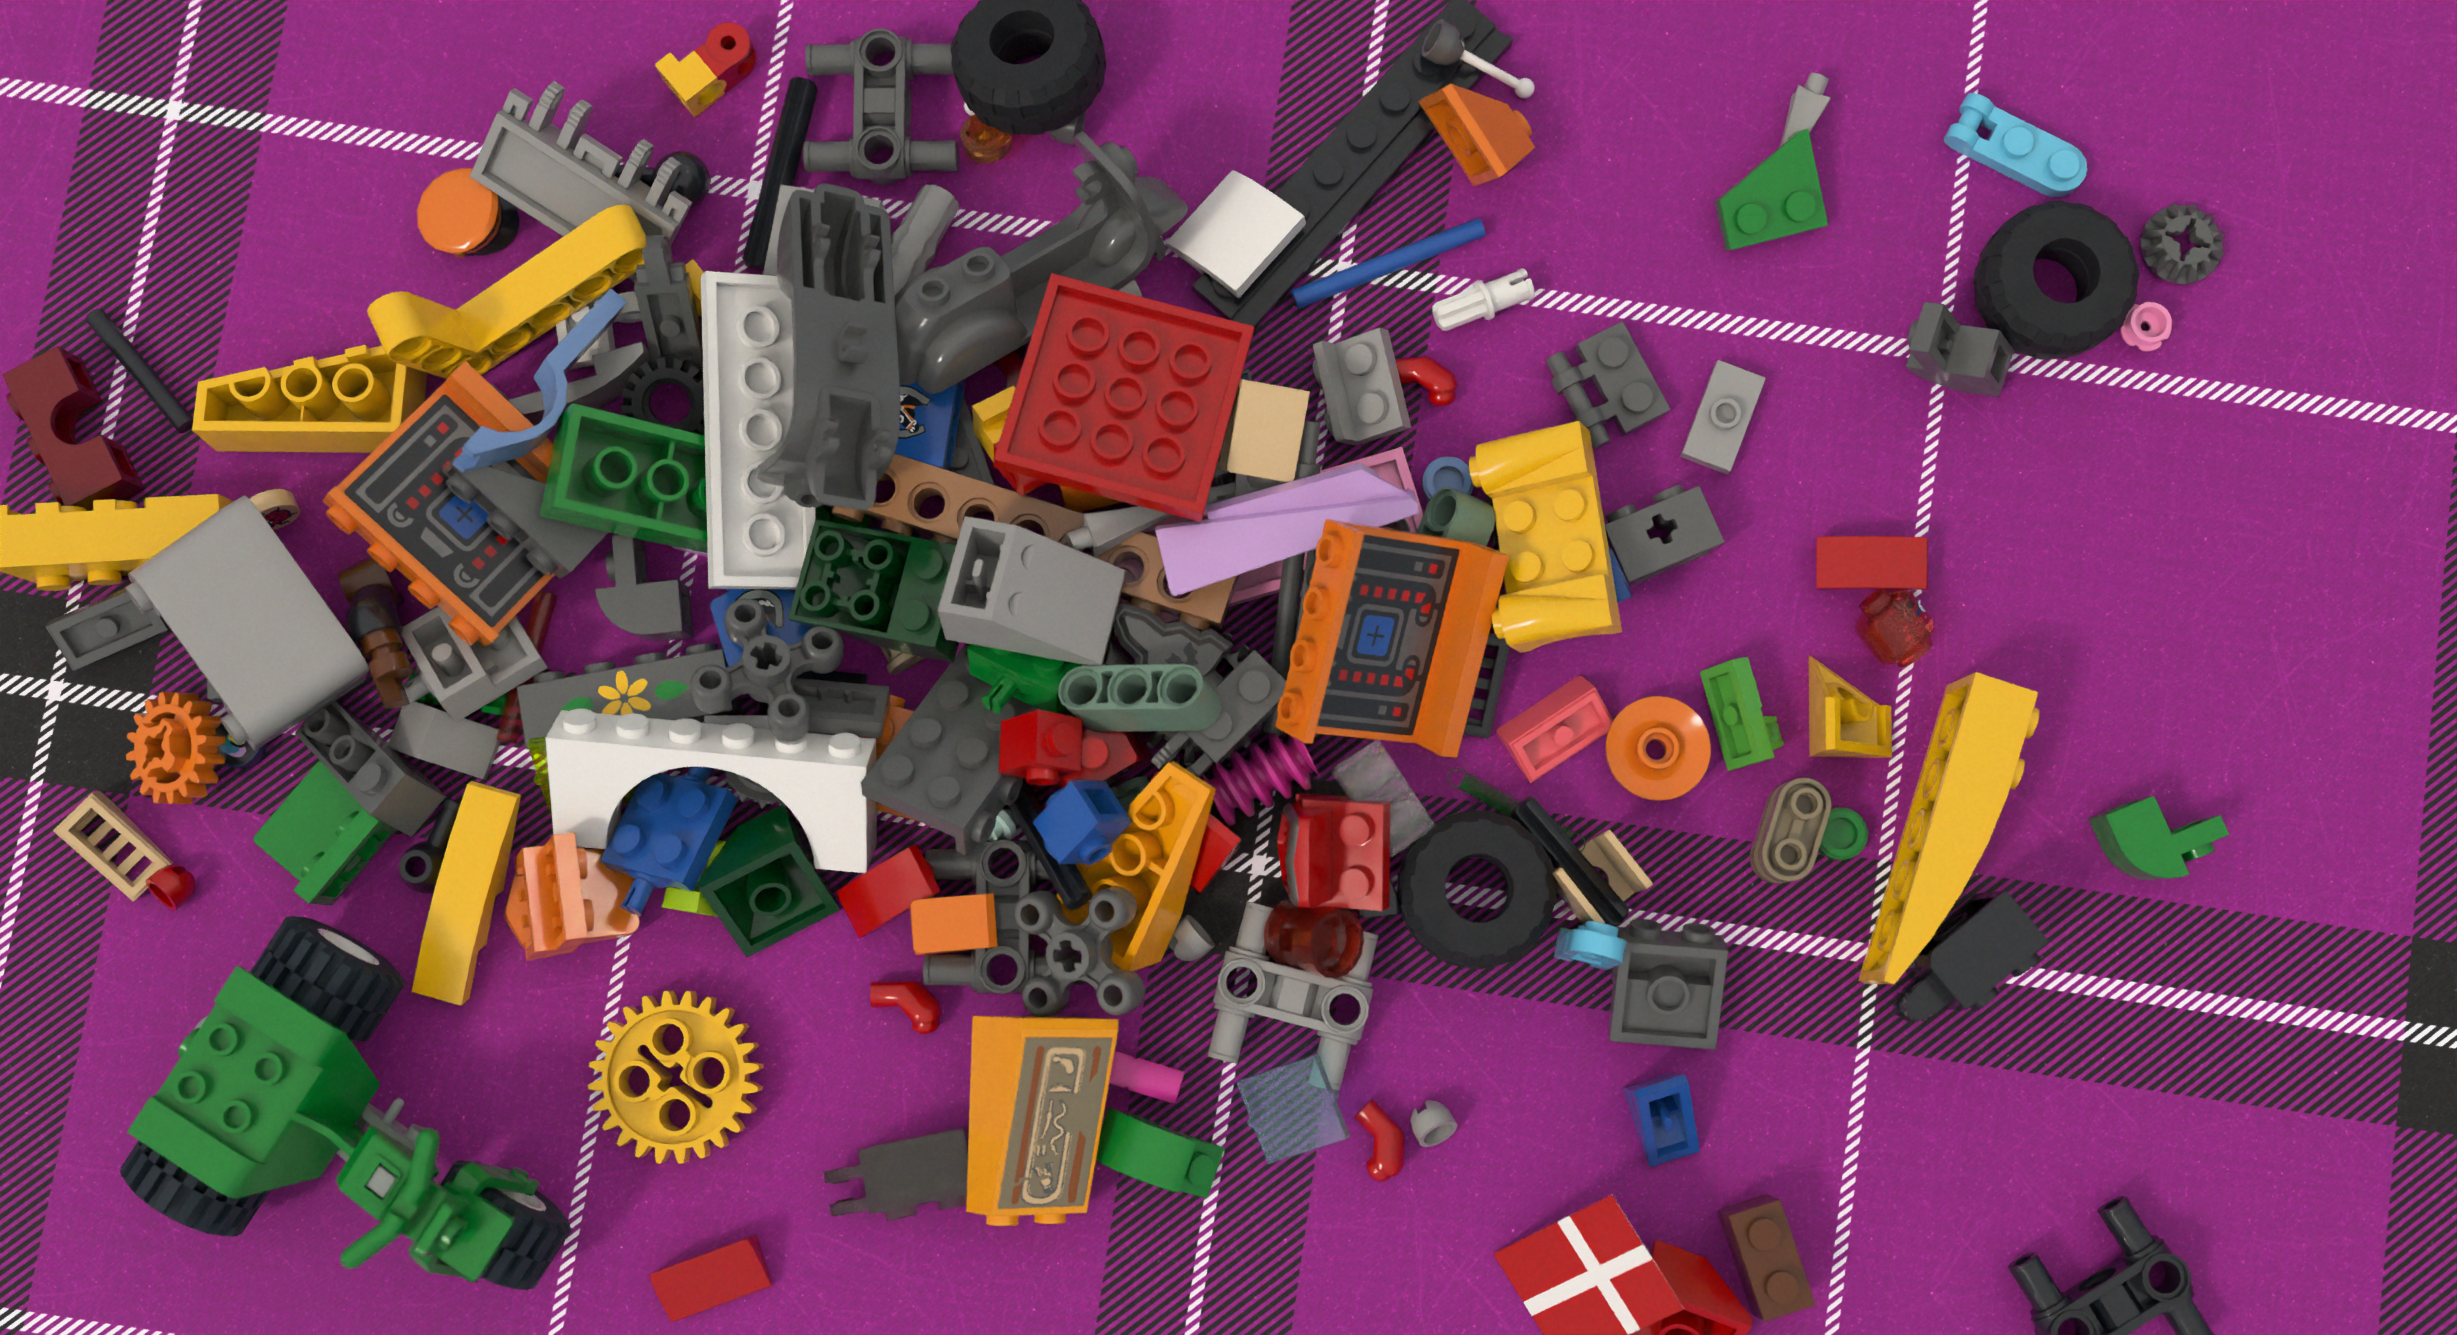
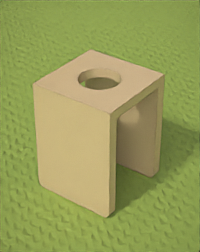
(1265, 431)
(1620, 868)

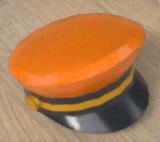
(465, 216)

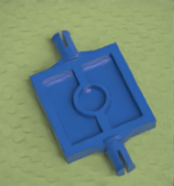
(668, 833)

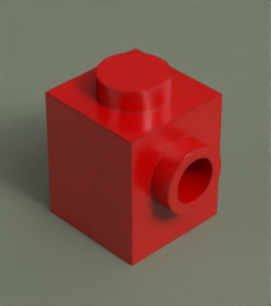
(1040, 746)

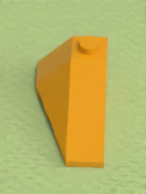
(1153, 862)

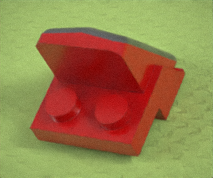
(1336, 852)

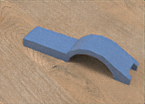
(493, 447)

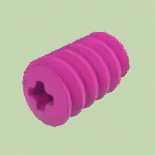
(1260, 776)

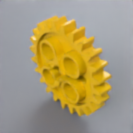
(647, 1115)

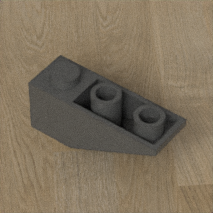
(515, 512)
(369, 769)

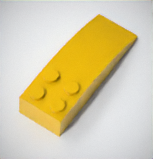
(1951, 815)

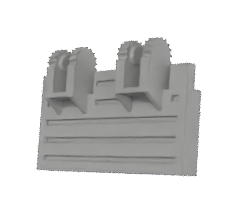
(564, 187)

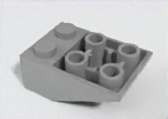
(1028, 594)

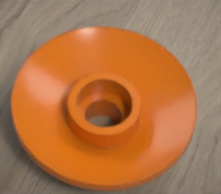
(1684, 744)

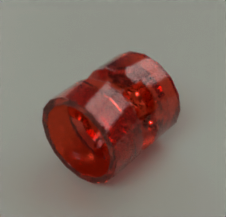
(1314, 939)

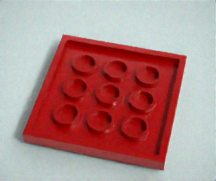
(1124, 397)

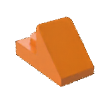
(953, 924)

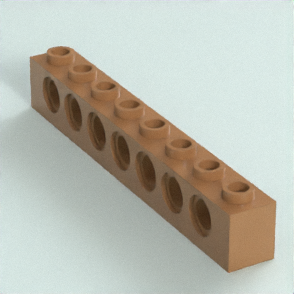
(968, 496)

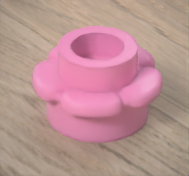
(2159, 326)

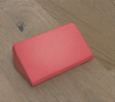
(1556, 728)

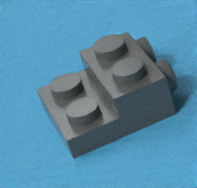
(1668, 986)

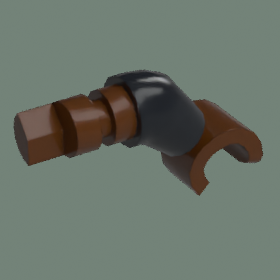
(376, 627)

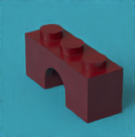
(50, 398)

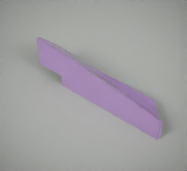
(1276, 524)

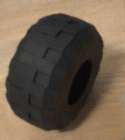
(1033, 94)
(2085, 245)
(1528, 881)

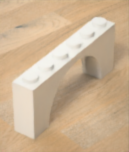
(817, 777)

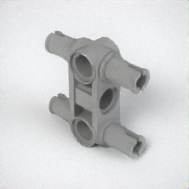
(1289, 997)

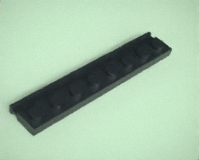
(1359, 161)

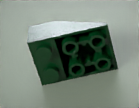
(875, 588)

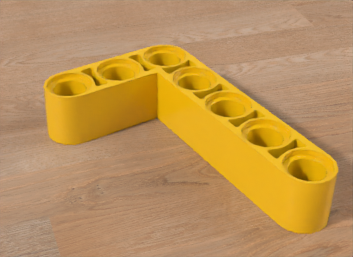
(515, 307)

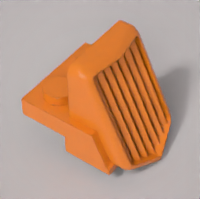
(565, 899)

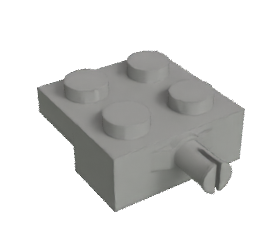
(464, 674)

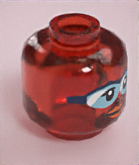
(1894, 627)

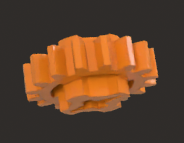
(175, 748)

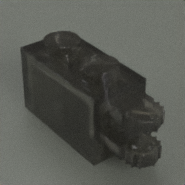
(907, 1174)

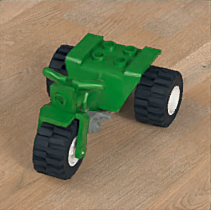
(280, 1089)

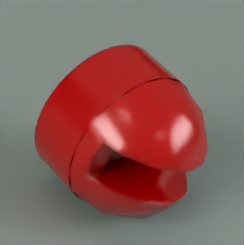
(171, 885)

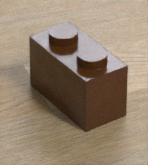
(1766, 1257)

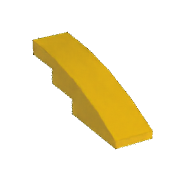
(466, 892)

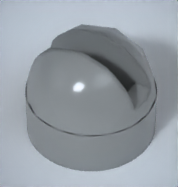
(1190, 940)
(1432, 1124)

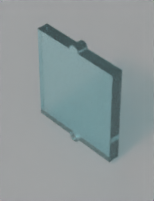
(1293, 1108)

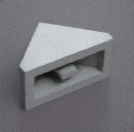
(439, 740)

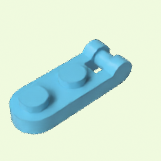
(2016, 148)
(1592, 944)

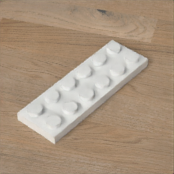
(747, 345)

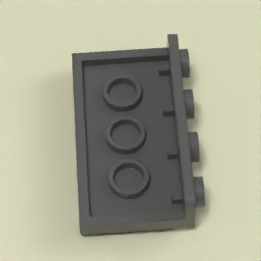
(947, 760)

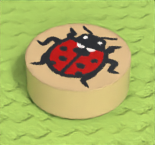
(277, 507)

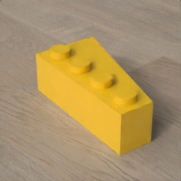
(309, 407)
(99, 544)

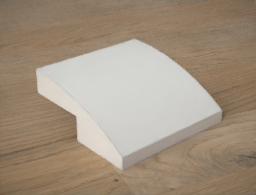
(1236, 232)

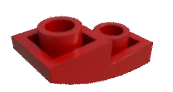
(1871, 562)
(887, 890)

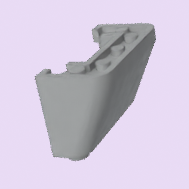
(250, 623)

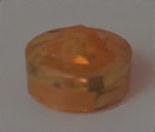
(984, 143)

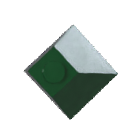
(767, 882)

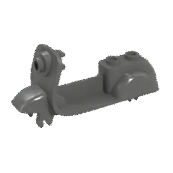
(988, 304)
(845, 350)

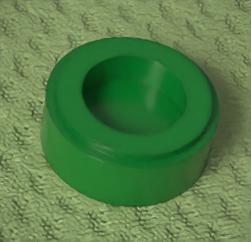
(1844, 835)

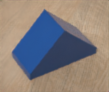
(1663, 1117)

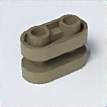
(1790, 831)

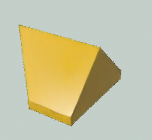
(1845, 719)

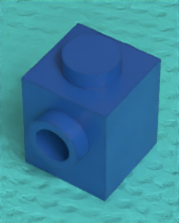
(1081, 822)

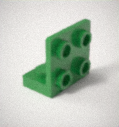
(322, 837)

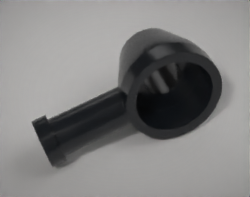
(430, 851)

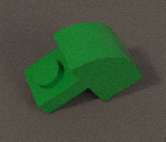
(2145, 848)
(1158, 1154)

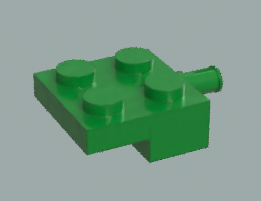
(1019, 675)

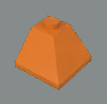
(1478, 131)

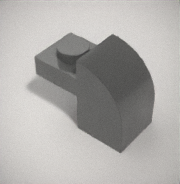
(1957, 354)
(642, 608)

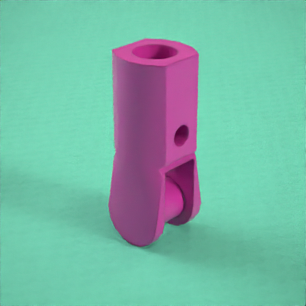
(1146, 1077)

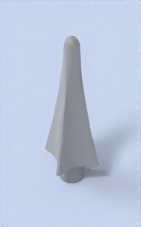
(1806, 105)
(1111, 527)

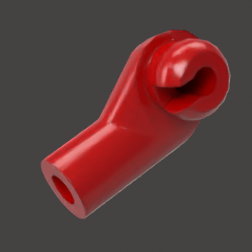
(1431, 376)
(912, 998)
(1388, 1142)

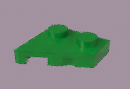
(1775, 197)

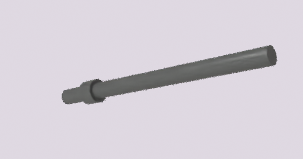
(1292, 575)

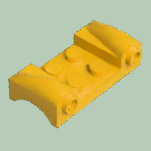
(1554, 536)

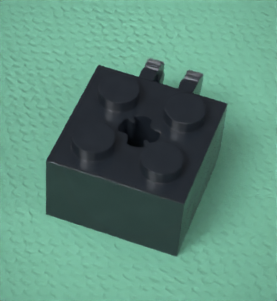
(1970, 957)

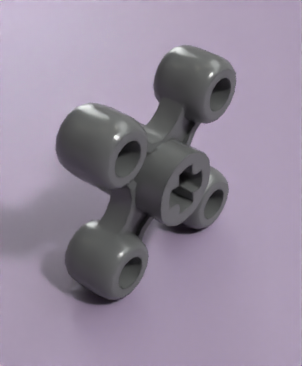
(746, 626)
(1051, 991)

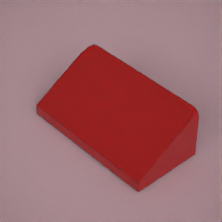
(711, 1278)

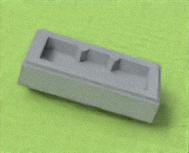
(1722, 417)

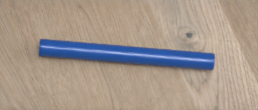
(1388, 263)

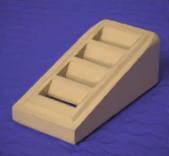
(71, 832)

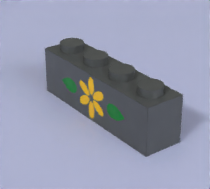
(649, 688)

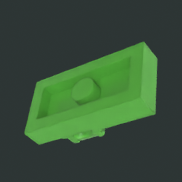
(1735, 707)

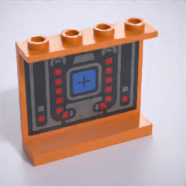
(429, 533)
(1391, 637)

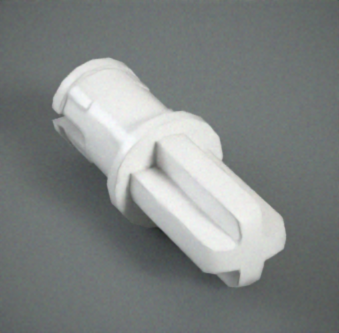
(1483, 300)

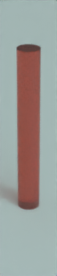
(537, 631)

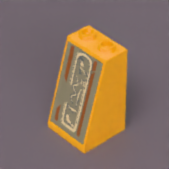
(1036, 1114)

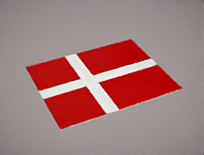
(1589, 1275)

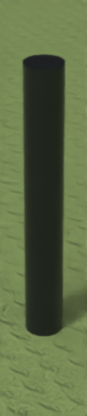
(140, 370)

